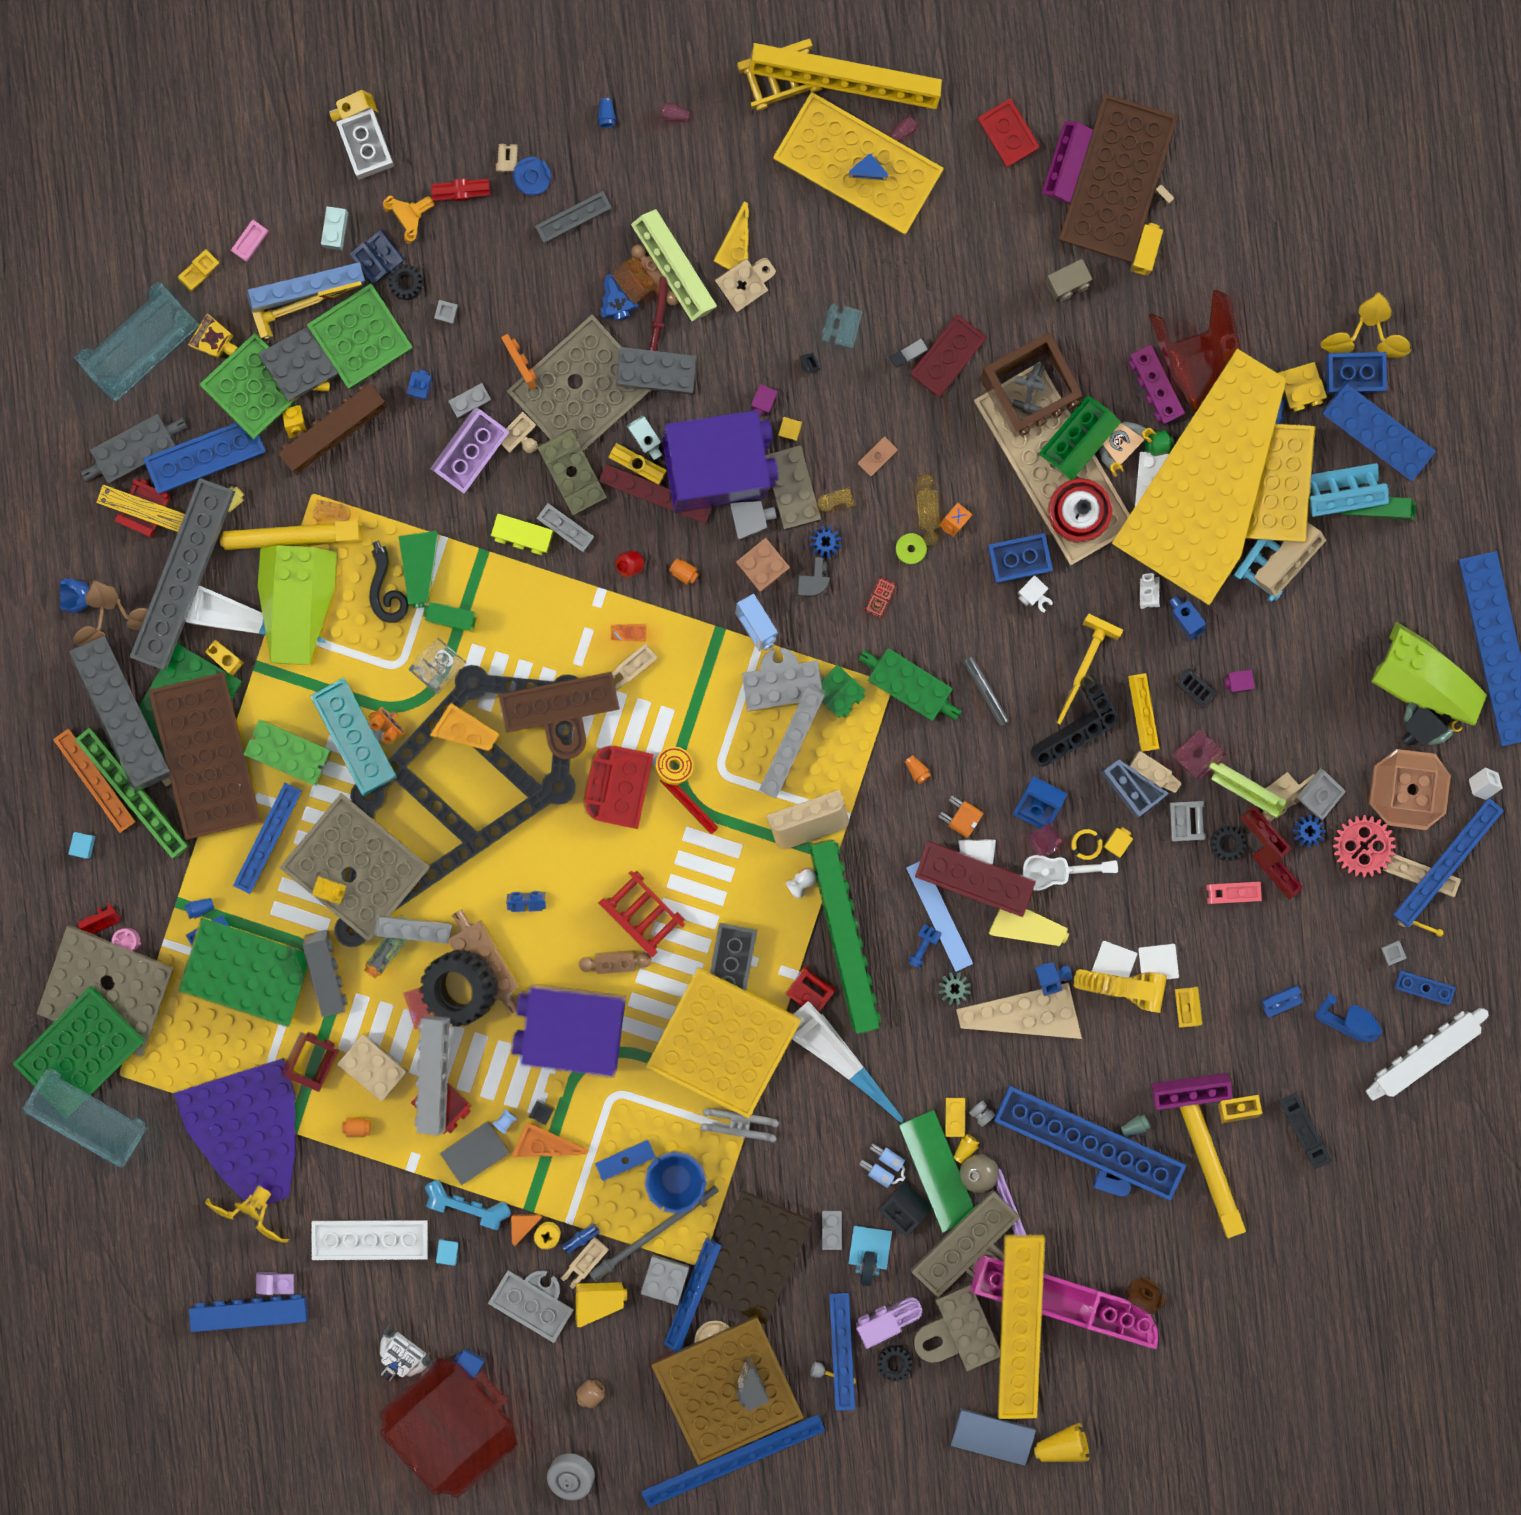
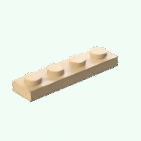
(1415, 872)

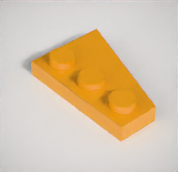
(464, 729)

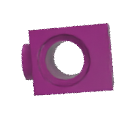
(764, 400)
(1239, 681)

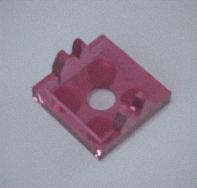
(1198, 766)

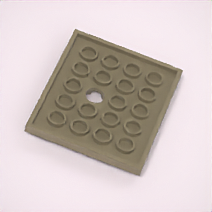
(593, 406)
(355, 840)
(86, 959)

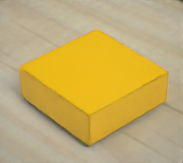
(790, 429)

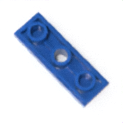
(1413, 984)
(613, 1164)

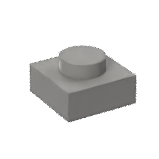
(446, 312)
(1393, 953)

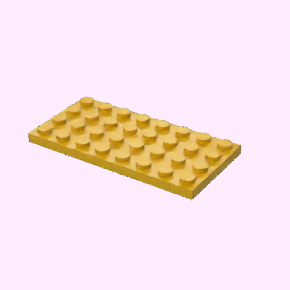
(831, 142)

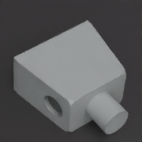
(750, 518)

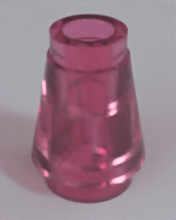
(672, 112)
(904, 128)

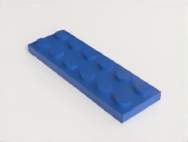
(1378, 431)
(201, 457)

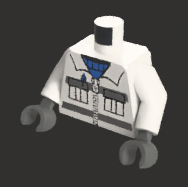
(401, 1355)

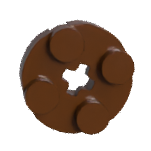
(1145, 1295)

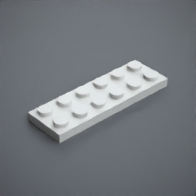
(369, 1239)

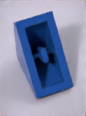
(868, 169)

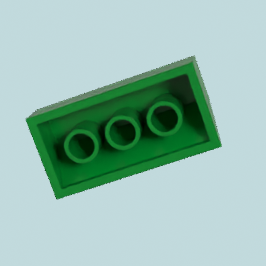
(1079, 437)

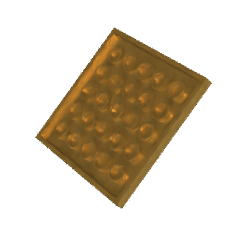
(703, 1388)

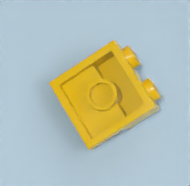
(1303, 387)

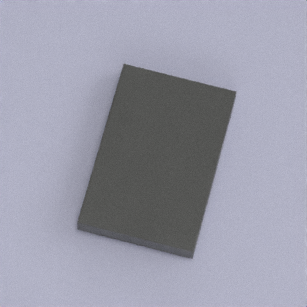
(474, 1153)

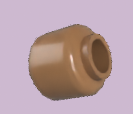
(590, 1393)

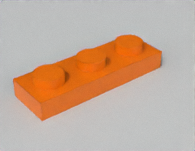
(520, 361)

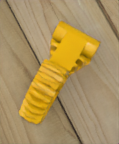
(1143, 990)

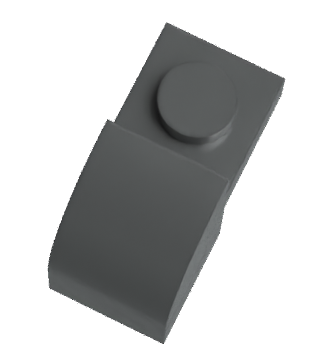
(816, 584)

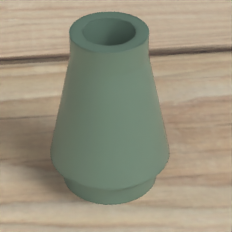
(1137, 1125)

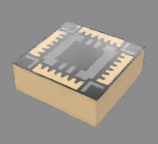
(1164, 195)

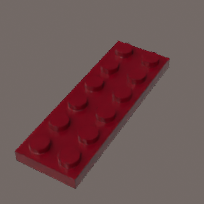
(975, 878)

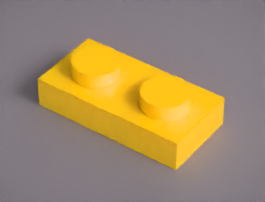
(955, 1117)

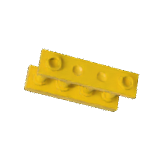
(761, 103)

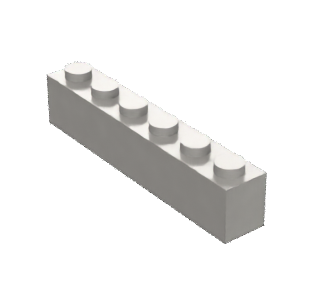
(792, 741)
(432, 1075)

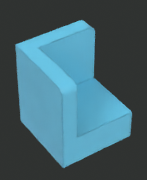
(82, 845)
(447, 1252)

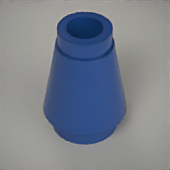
(606, 114)
(199, 907)

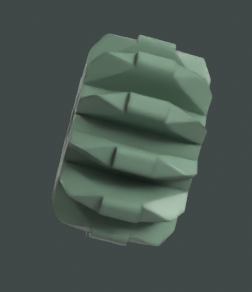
(961, 988)

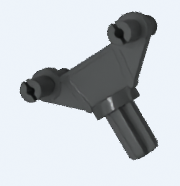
(1032, 382)

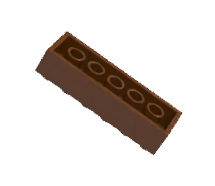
(333, 428)

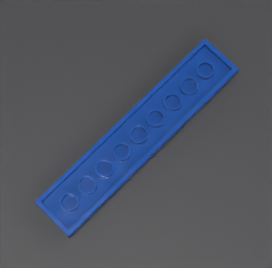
(1495, 641)

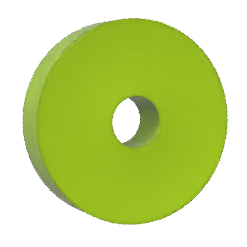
(911, 557)

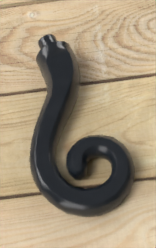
(381, 560)

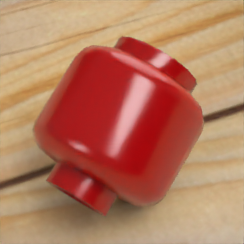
(629, 563)

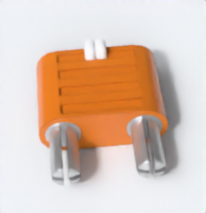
(964, 819)

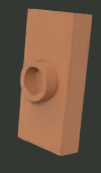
(877, 456)

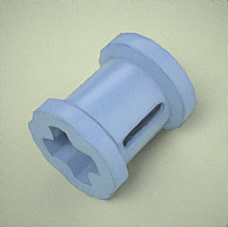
(504, 1121)

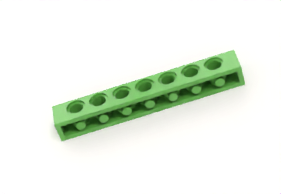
(139, 801)

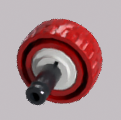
(1080, 510)

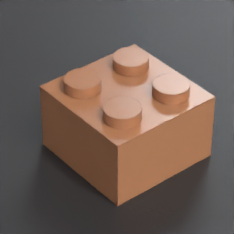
(763, 565)

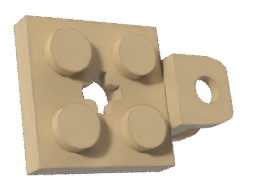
(752, 275)

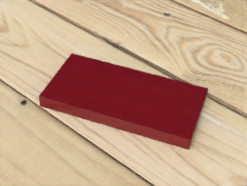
(948, 356)

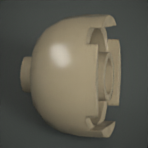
(979, 1173)

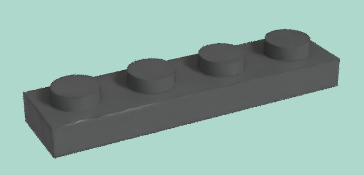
(573, 217)

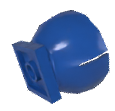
(675, 1182)

